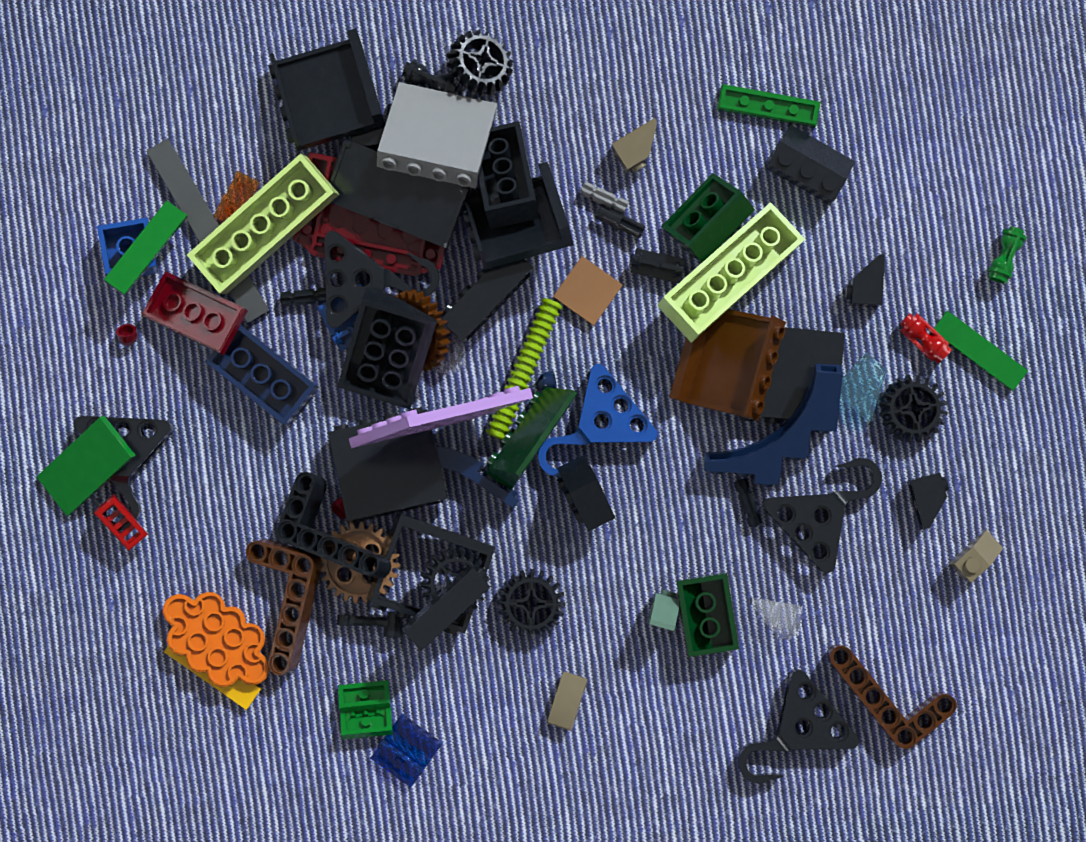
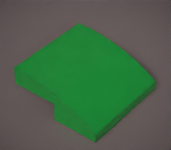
(365, 709)

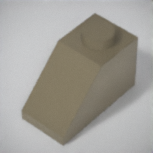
(635, 147)
(976, 557)

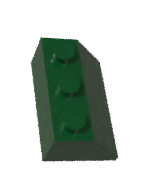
(708, 217)
(707, 614)

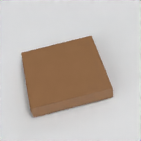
(587, 291)

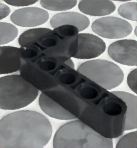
(304, 532)

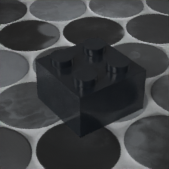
(584, 493)

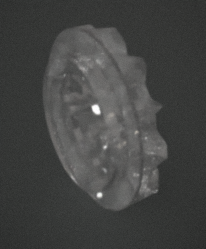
(457, 358)

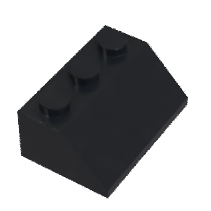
(810, 165)

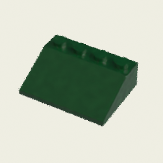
(529, 435)

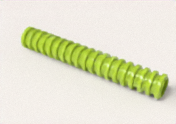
(526, 364)

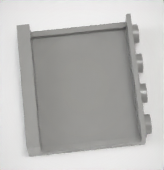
(436, 135)

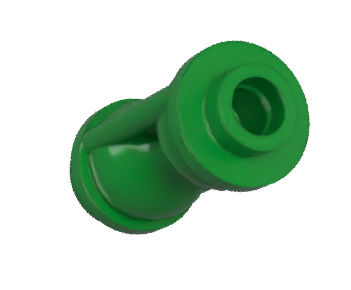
(1002, 266)

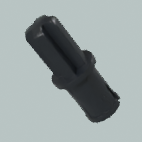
(620, 221)

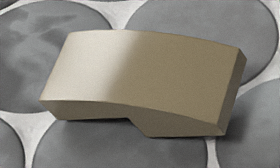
(567, 701)

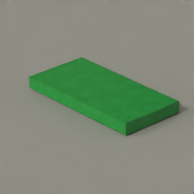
(85, 465)

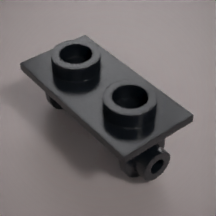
(657, 265)

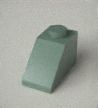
(664, 610)

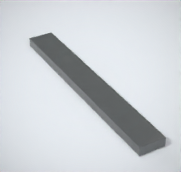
(201, 218)

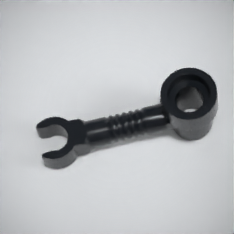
(391, 623)

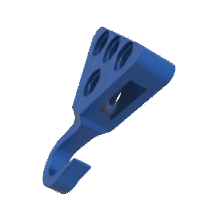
(601, 403)

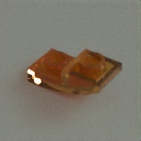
(239, 192)

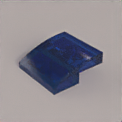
(406, 751)

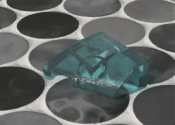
(863, 386)

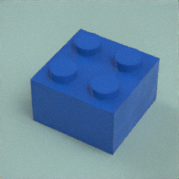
(117, 238)

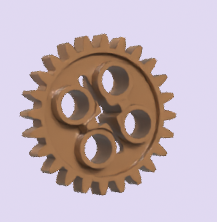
(357, 585)

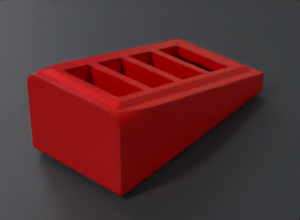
(106, 520)

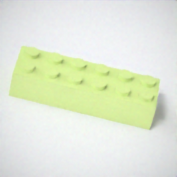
(263, 224)
(730, 272)

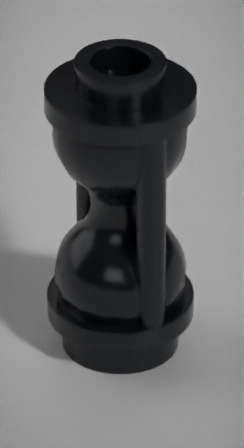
(418, 74)

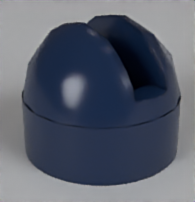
(547, 379)

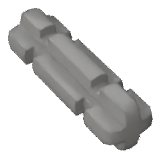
(604, 197)

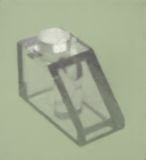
(779, 616)

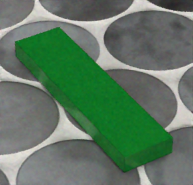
(768, 105)
(145, 248)
(980, 351)

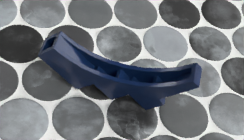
(792, 440)

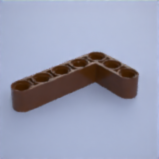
(292, 598)
(883, 703)

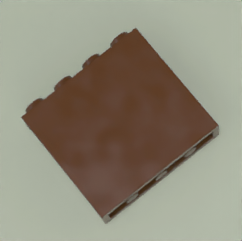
(730, 364)

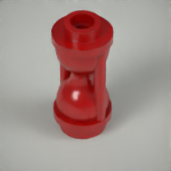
(933, 347)

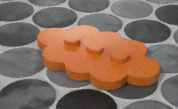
(216, 639)

